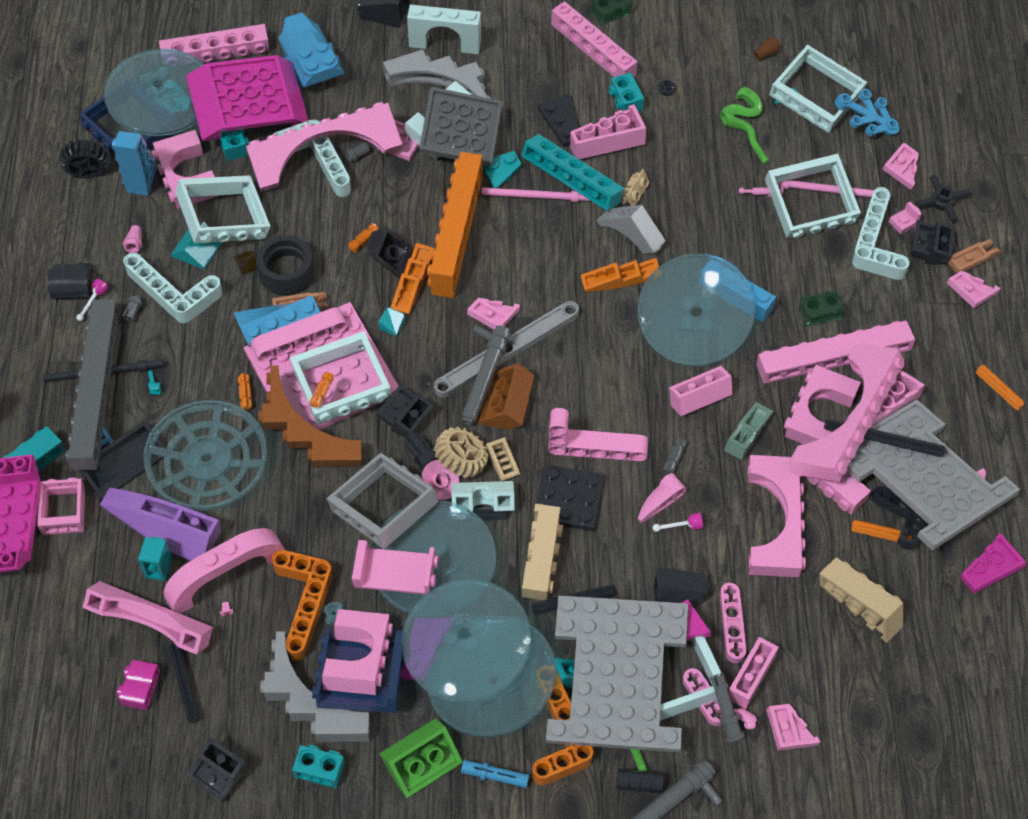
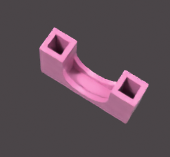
(171, 153)
(820, 385)
(364, 674)

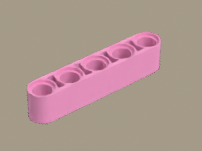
(298, 334)

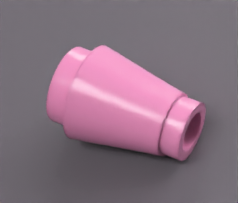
(133, 240)

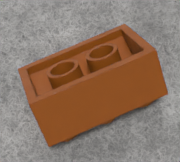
(507, 398)

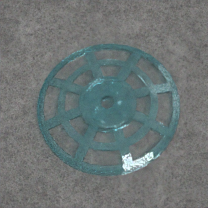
(203, 446)

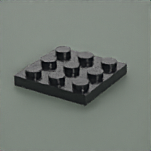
(574, 492)

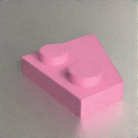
(903, 165)
(972, 288)
(492, 312)
(789, 729)

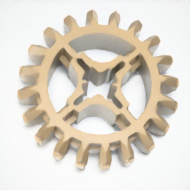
(461, 452)

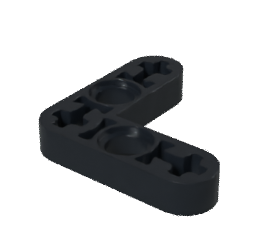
(911, 516)

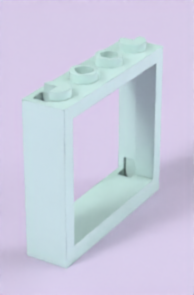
(804, 106)
(807, 168)
(222, 186)
(329, 353)
(698, 698)

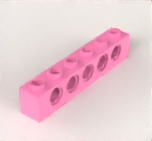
(592, 41)
(222, 44)

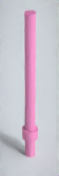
(822, 187)
(573, 196)

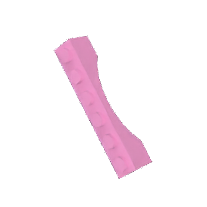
(182, 630)

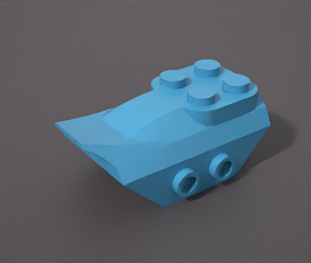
(308, 50)

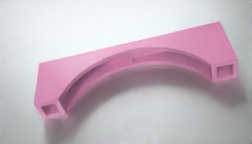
(370, 124)
(832, 454)

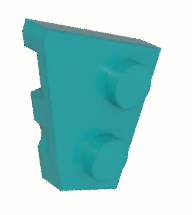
(502, 169)

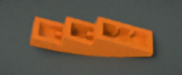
(617, 276)
(412, 279)

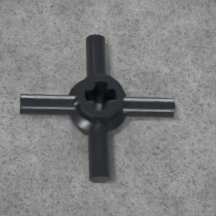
(943, 198)

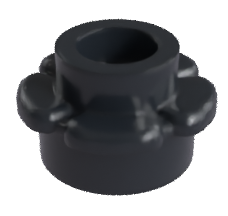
(666, 87)

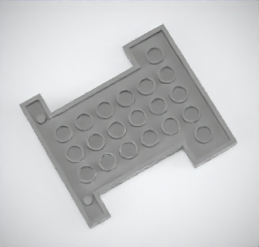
(935, 487)
(618, 672)

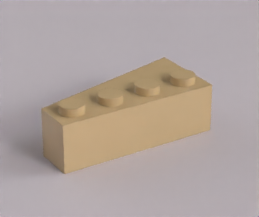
(541, 552)
(863, 598)

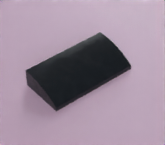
(120, 460)

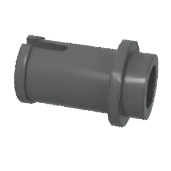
(353, 154)
(134, 304)

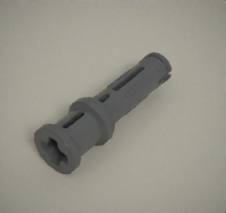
(729, 717)

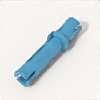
(494, 773)

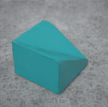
(391, 321)

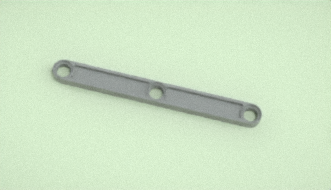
(519, 342)

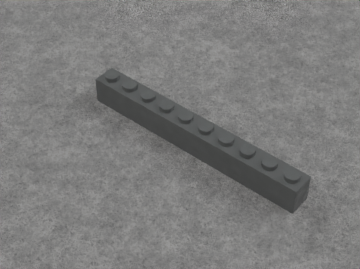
(93, 385)

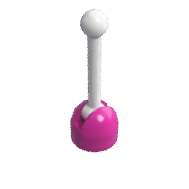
(98, 288)
(694, 522)

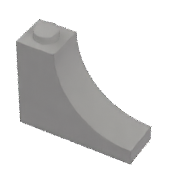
(635, 225)

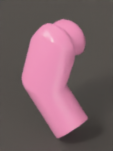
(747, 717)

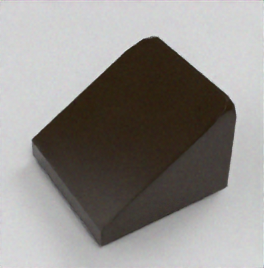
(246, 262)

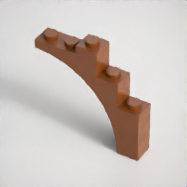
(322, 448)

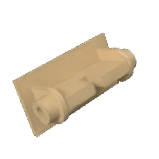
(635, 189)

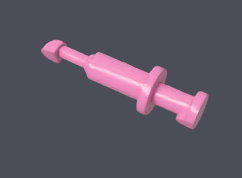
(759, 191)

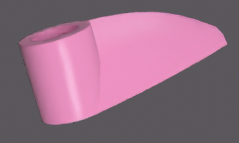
(663, 496)

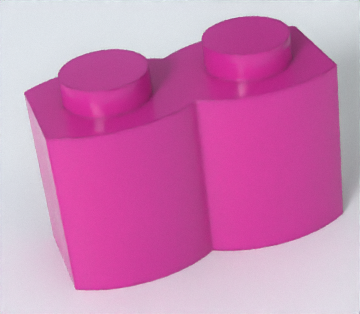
(139, 684)

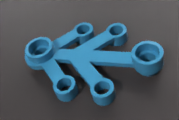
(887, 124)

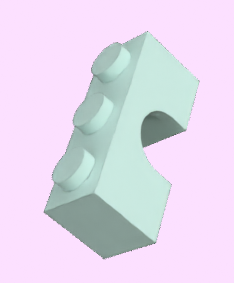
(496, 494)

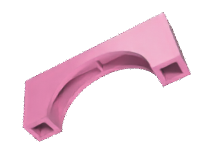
(783, 554)

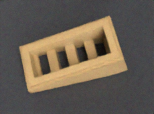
(502, 443)

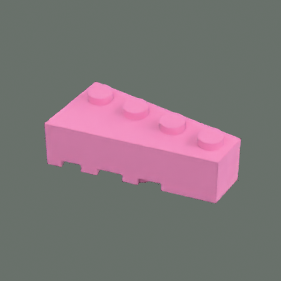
(902, 392)

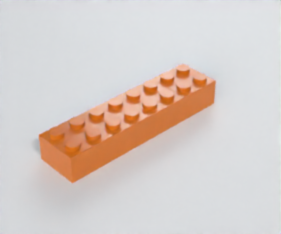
(455, 225)

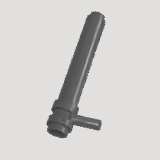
(495, 349)
(690, 782)

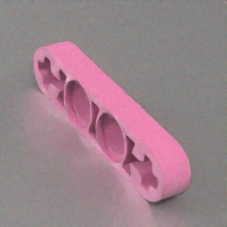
(732, 622)

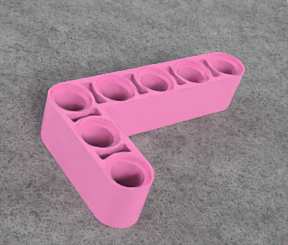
(593, 443)

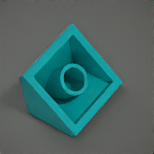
(195, 254)

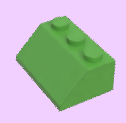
(421, 757)

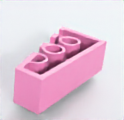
(609, 134)

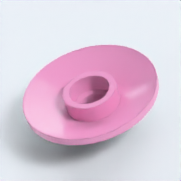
(435, 471)

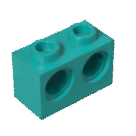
(626, 92)
(234, 144)
(316, 772)

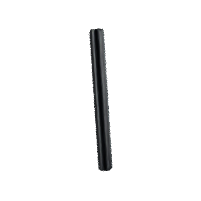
(893, 439)

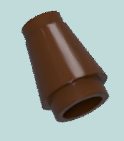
(767, 48)

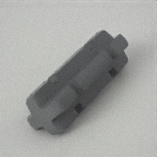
(675, 455)

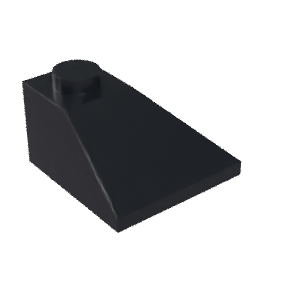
(389, 250)

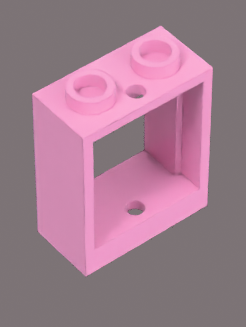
(62, 524)

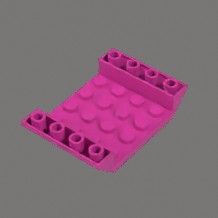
(245, 95)
(18, 510)

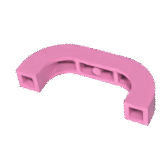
(213, 563)

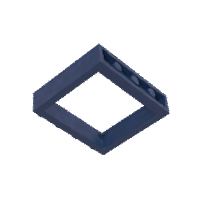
(96, 112)

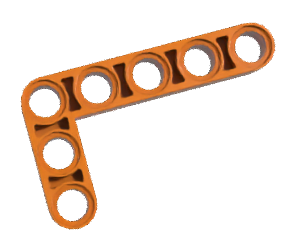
(308, 599)
(569, 754)

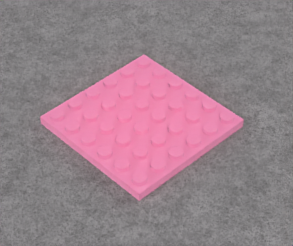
(351, 372)

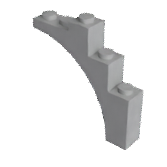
(443, 71)
(326, 724)

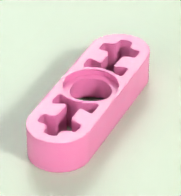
(690, 686)

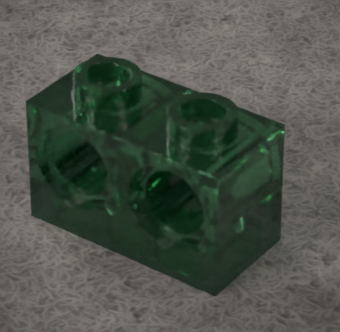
(610, 10)
(820, 310)

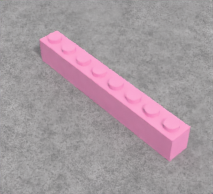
(830, 352)

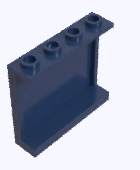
(386, 695)

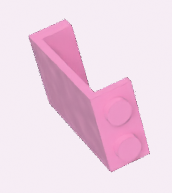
(394, 570)

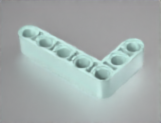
(327, 159)
(874, 259)
(206, 291)

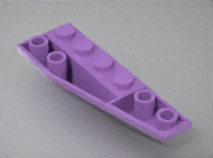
(184, 529)

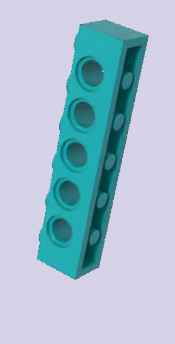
(573, 172)

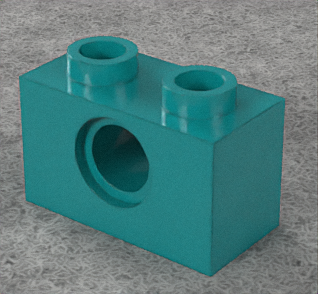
(155, 558)

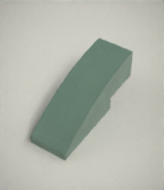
(748, 430)

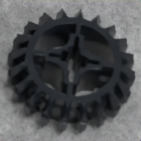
(84, 159)

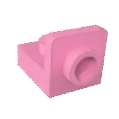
(906, 218)

